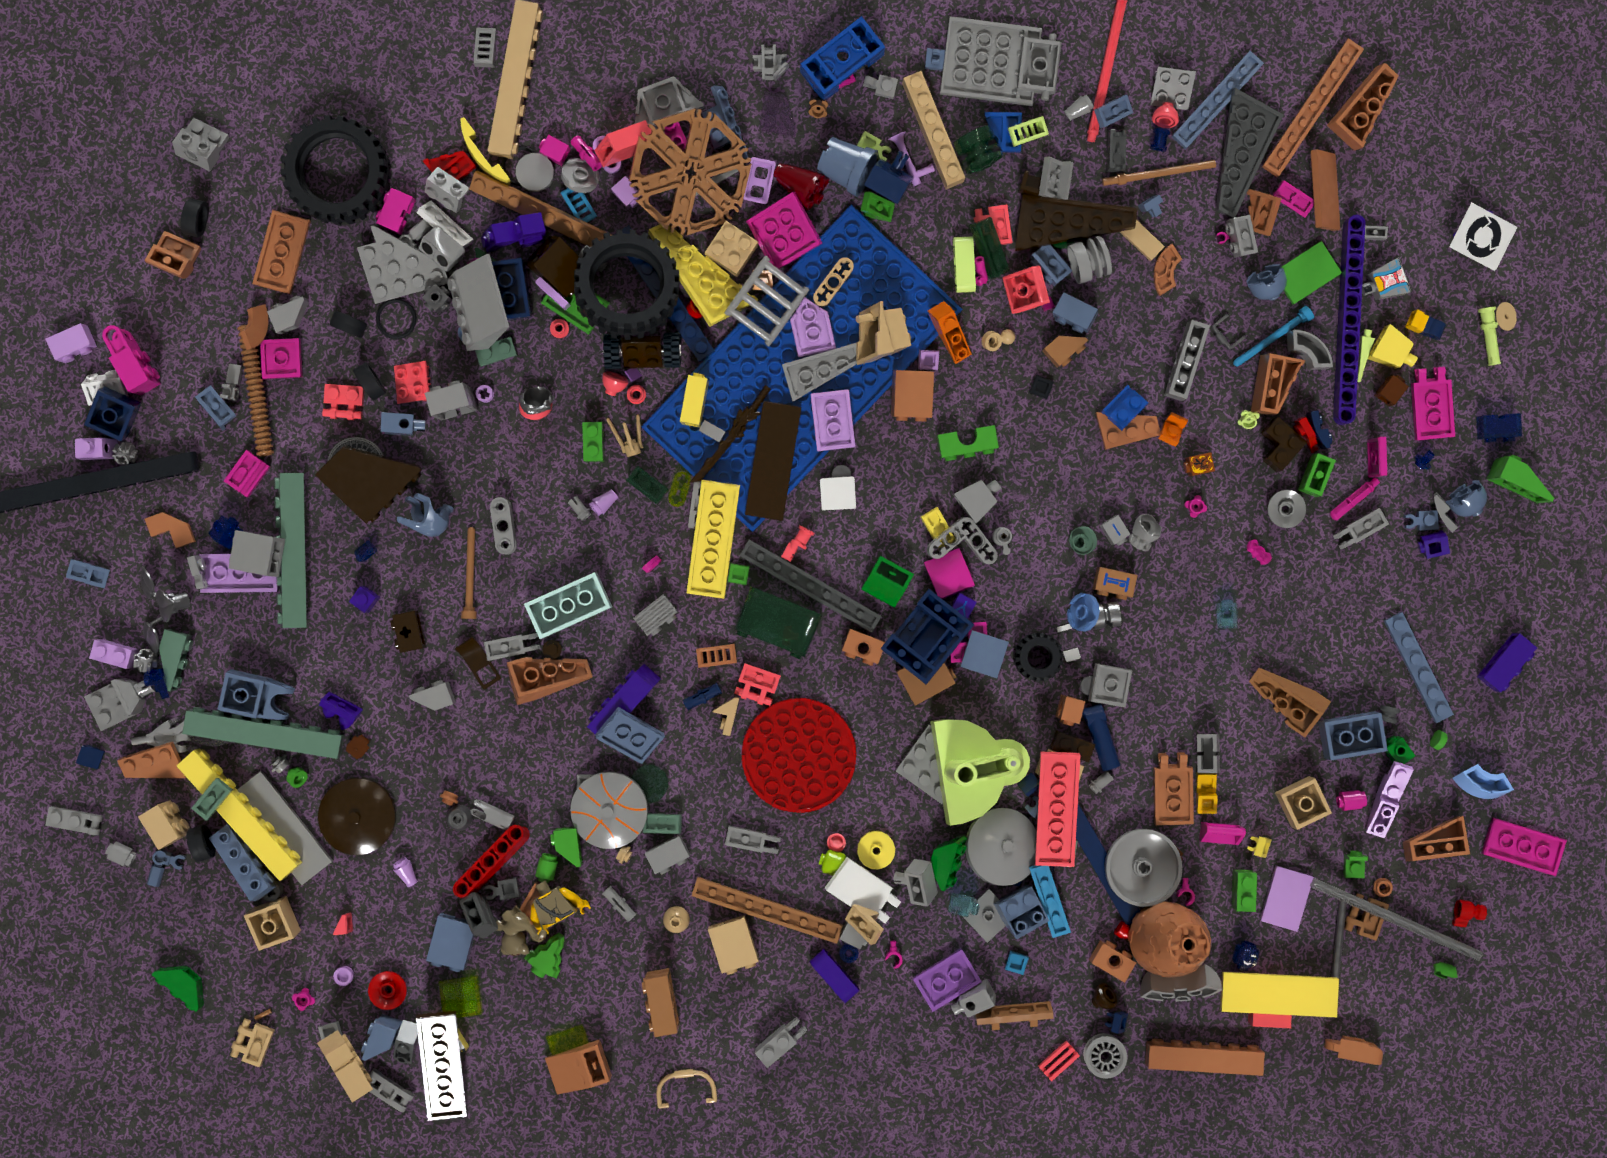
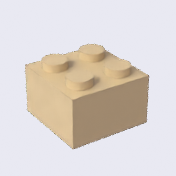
(731, 248)
(1303, 802)
(164, 824)
(272, 923)

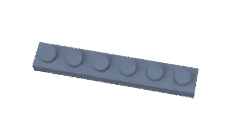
(1217, 100)
(1418, 667)

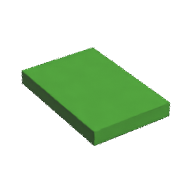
(1309, 272)
(573, 313)

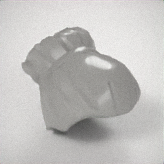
(1144, 532)

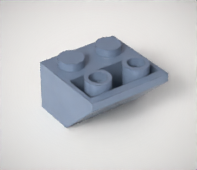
(1021, 911)
(382, 1036)

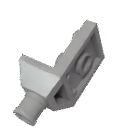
(117, 701)

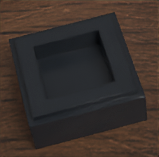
(1041, 387)

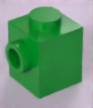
(1398, 750)

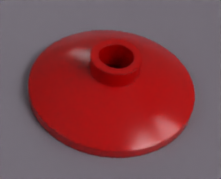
(383, 999)

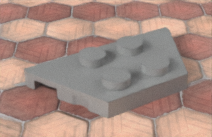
(664, 100)

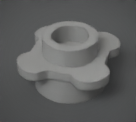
(279, 764)

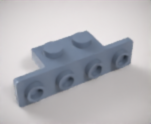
(726, 114)

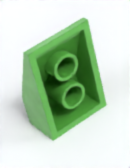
(1518, 478)

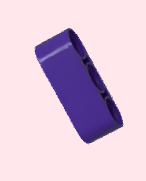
(834, 976)

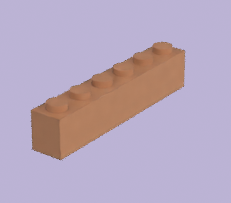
(1204, 1058)

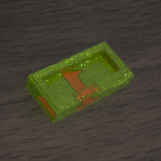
(567, 1039)

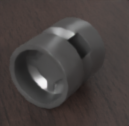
(1108, 615)

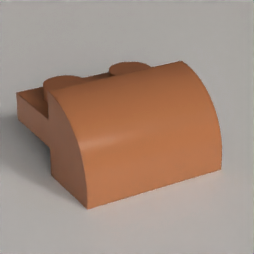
(173, 255)

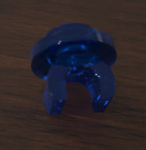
(1423, 462)

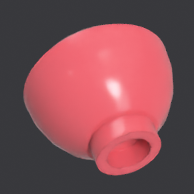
(1165, 116)
(614, 382)

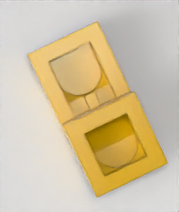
(1206, 793)

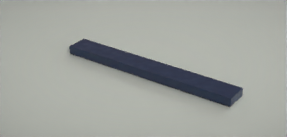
(1096, 855)

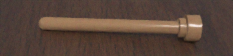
(469, 611)

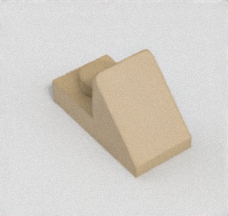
(729, 709)
(865, 923)

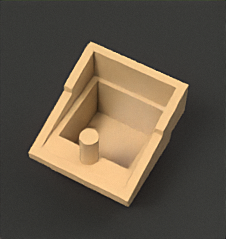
(880, 333)

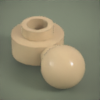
(1006, 337)

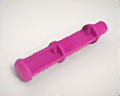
(1354, 499)

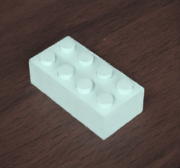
(568, 605)

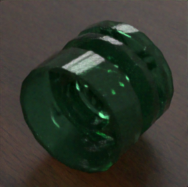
(977, 147)

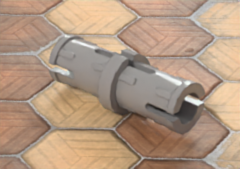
(619, 903)

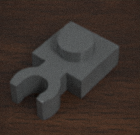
(506, 888)

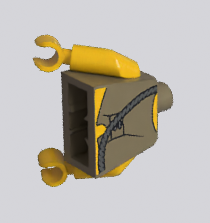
(554, 906)

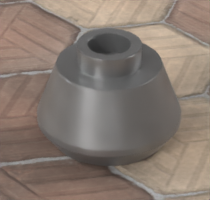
(461, 812)

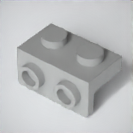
(1055, 178)
(446, 189)
(1241, 236)

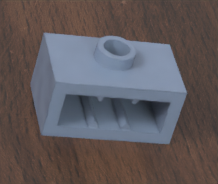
(1075, 313)

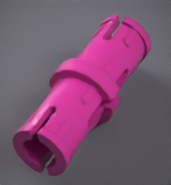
(586, 153)

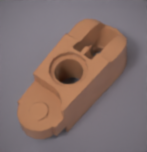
(1355, 1049)

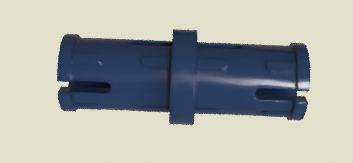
(702, 696)

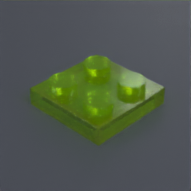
(461, 996)

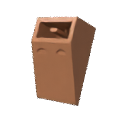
(579, 1068)

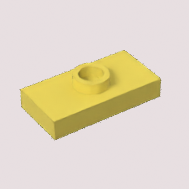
(936, 525)

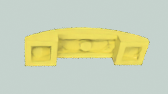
(494, 172)

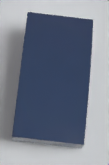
(1323, 436)

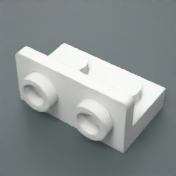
(95, 382)

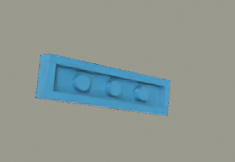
(1050, 900)

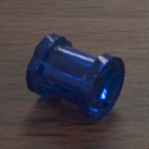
(1160, 139)

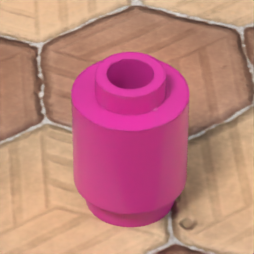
(1351, 800)

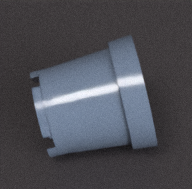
(847, 164)

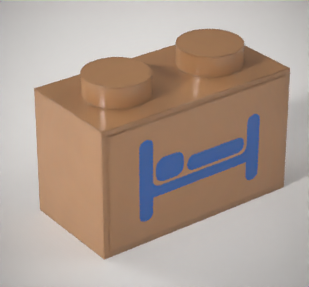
(1114, 582)

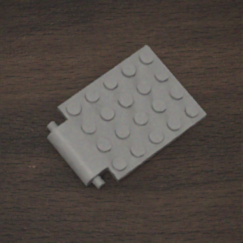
(999, 62)

